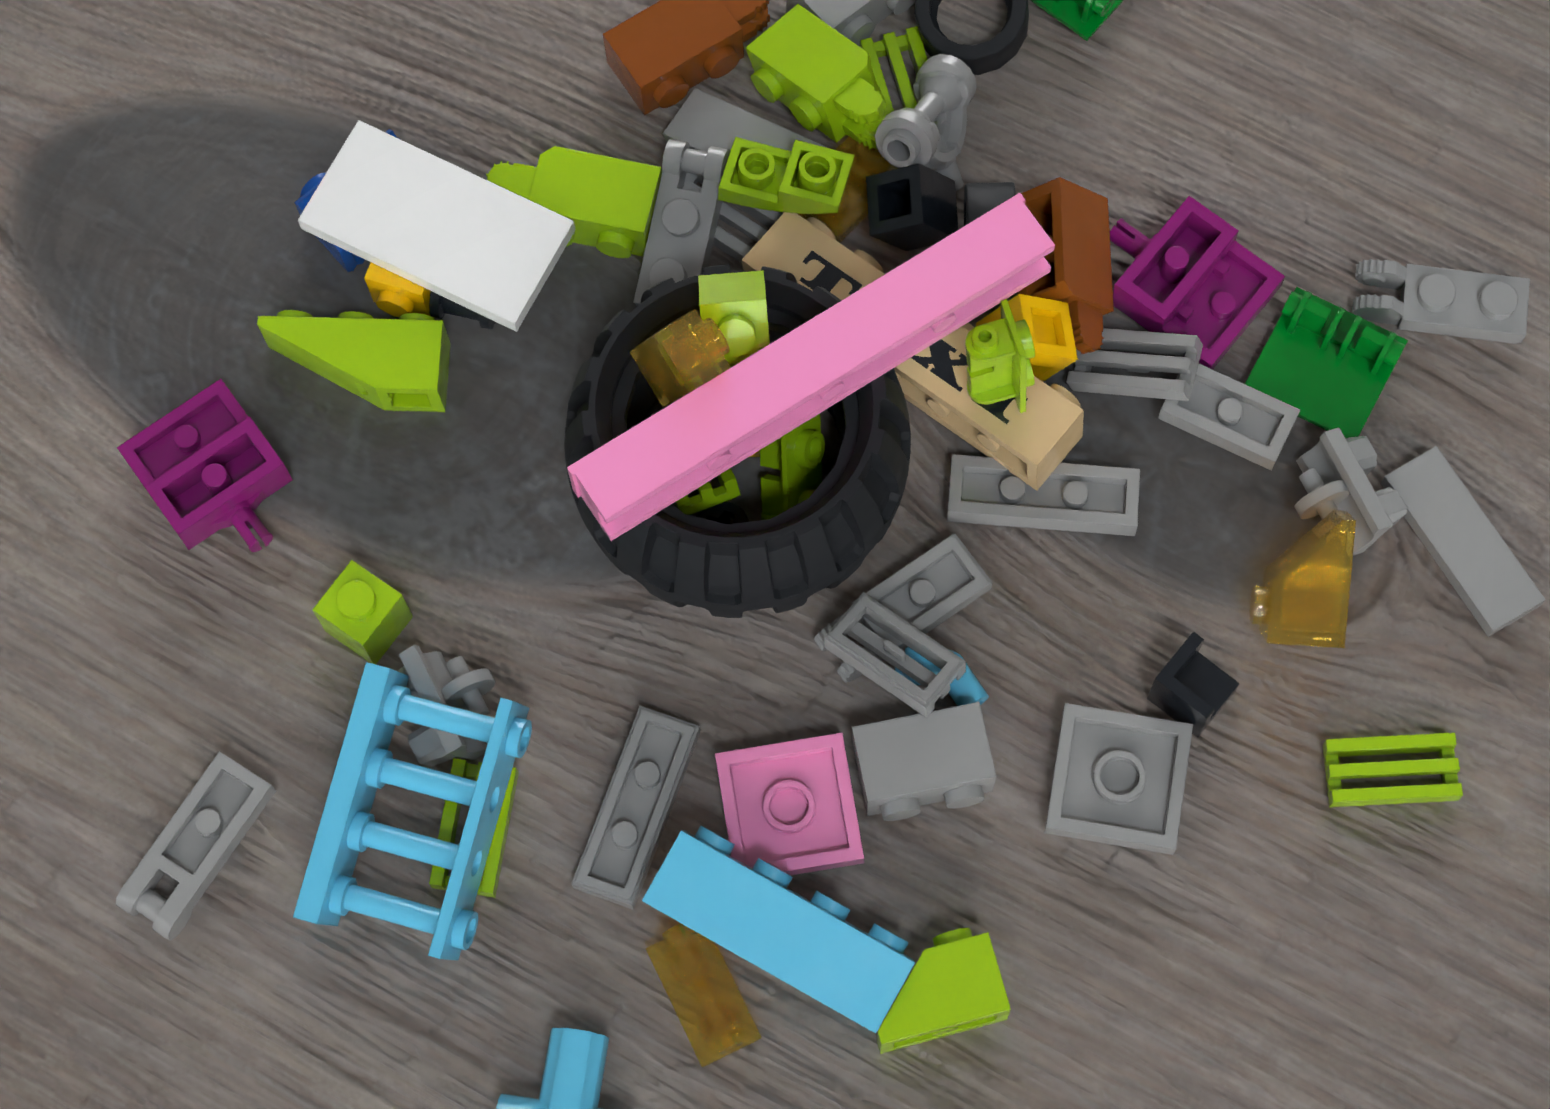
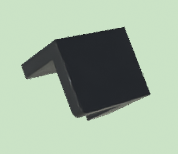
(1192, 687)

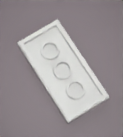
(437, 225)

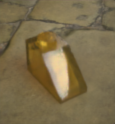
(1308, 587)

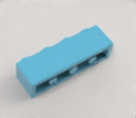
(779, 929)

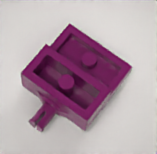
(1193, 279)
(208, 467)

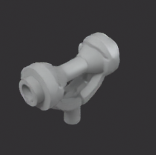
(937, 125)

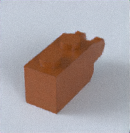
(680, 45)
(1081, 258)

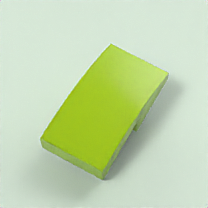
(780, 180)

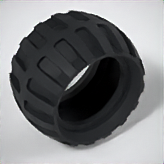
(751, 562)

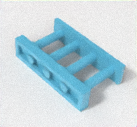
(369, 765)

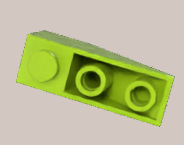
(383, 361)

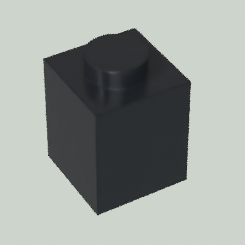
(911, 207)

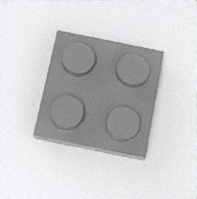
(1119, 779)

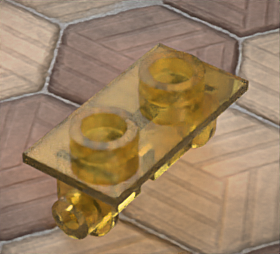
(703, 994)

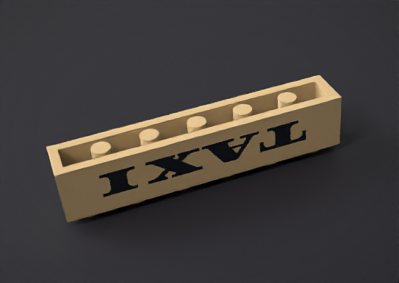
(935, 378)

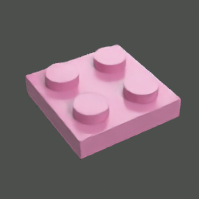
(791, 805)

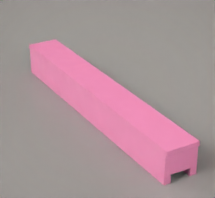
(812, 367)

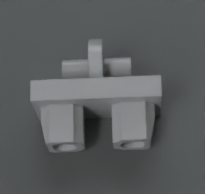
(1337, 480)
(450, 685)

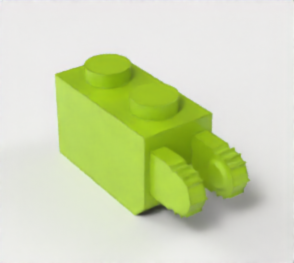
(818, 77)
(602, 194)

